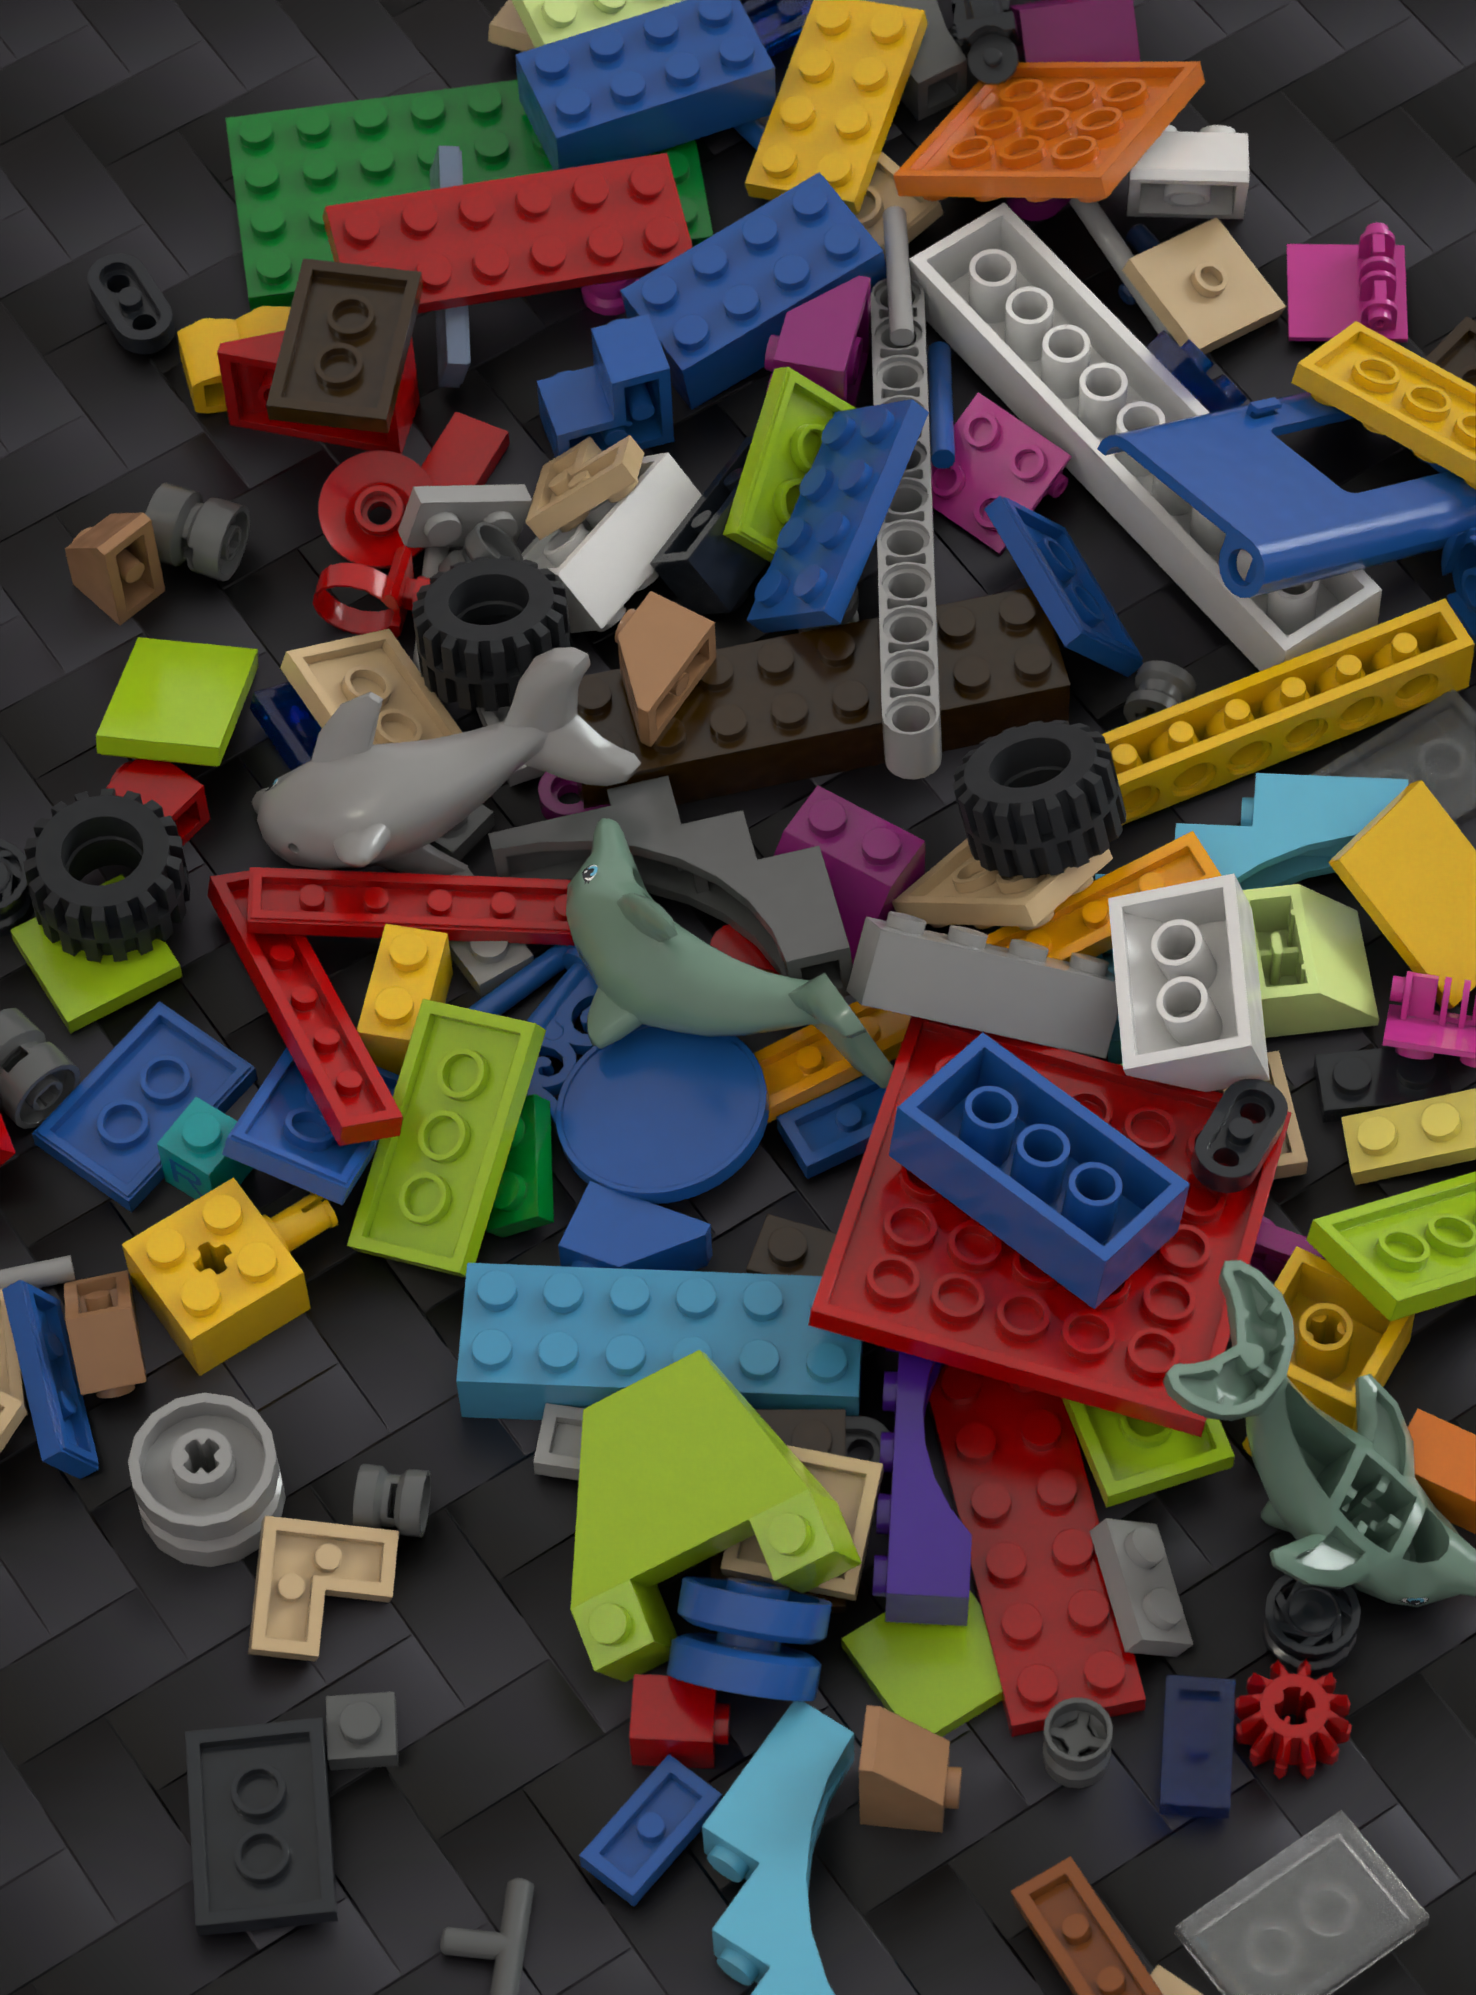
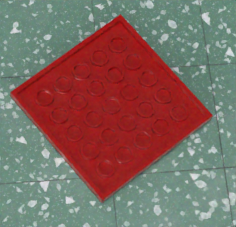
(950, 1291)

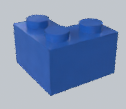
(617, 396)

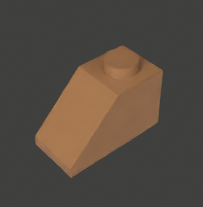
(117, 564)
(662, 660)
(104, 1334)
(905, 1774)

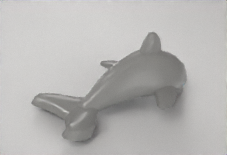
(390, 800)

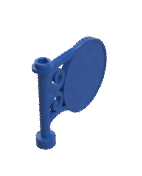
(652, 1111)

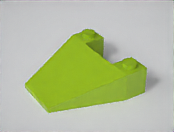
(672, 1480)

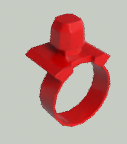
(395, 591)

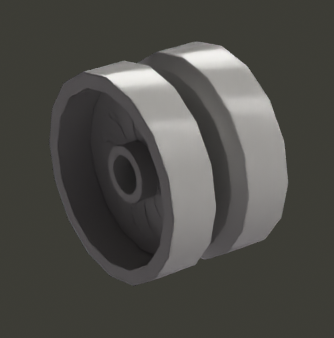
(206, 1478)

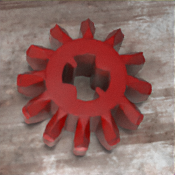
(1289, 1743)

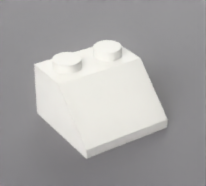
(1191, 175)

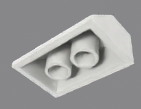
(613, 547)
(1189, 985)

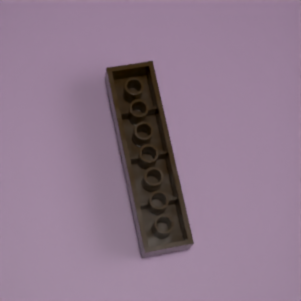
(815, 703)

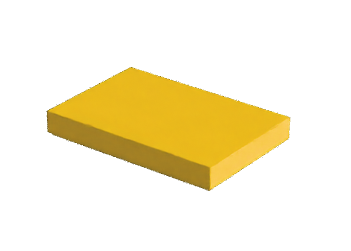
(1418, 886)

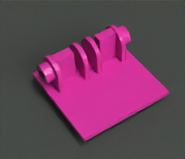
(1346, 284)
(995, 459)
(1421, 1030)

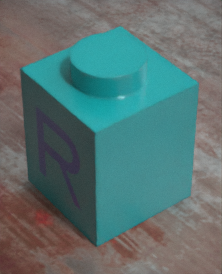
(194, 1151)

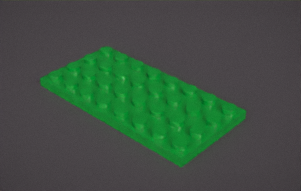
(374, 148)

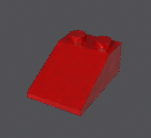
(247, 376)

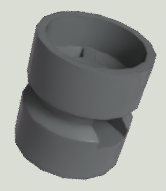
(203, 534)
(32, 1071)

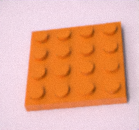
(1050, 131)

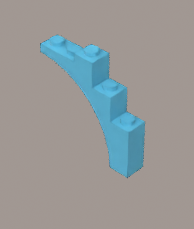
(1285, 834)
(768, 1837)

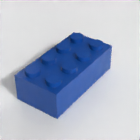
(646, 83)
(735, 287)
(1038, 1170)

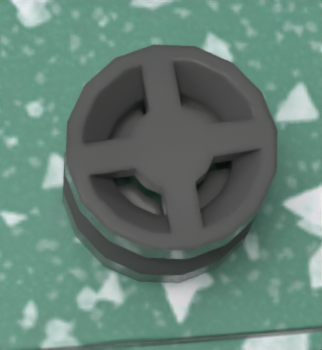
(1158, 688)

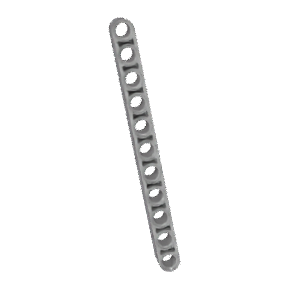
(907, 561)

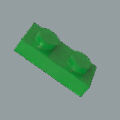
(526, 1184)

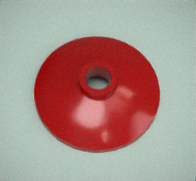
(354, 491)

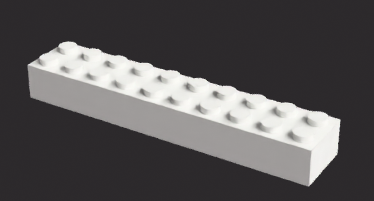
(1084, 377)

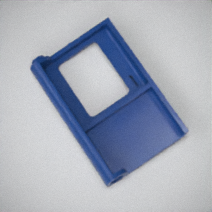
(1282, 506)

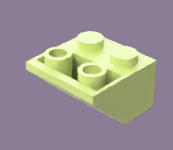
(1310, 962)

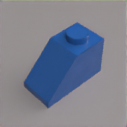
(632, 1234)

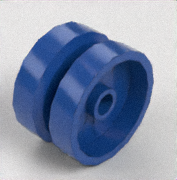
(750, 1627)

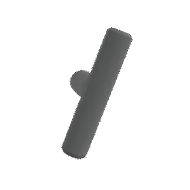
(504, 1946)

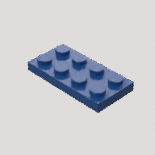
(837, 517)

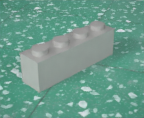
(985, 985)

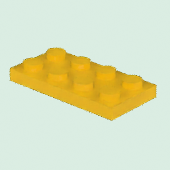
(838, 98)
(1396, 396)

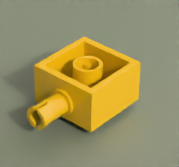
(225, 1271)
(1335, 1336)

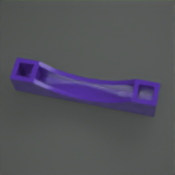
(928, 1544)

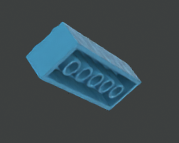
(591, 1331)

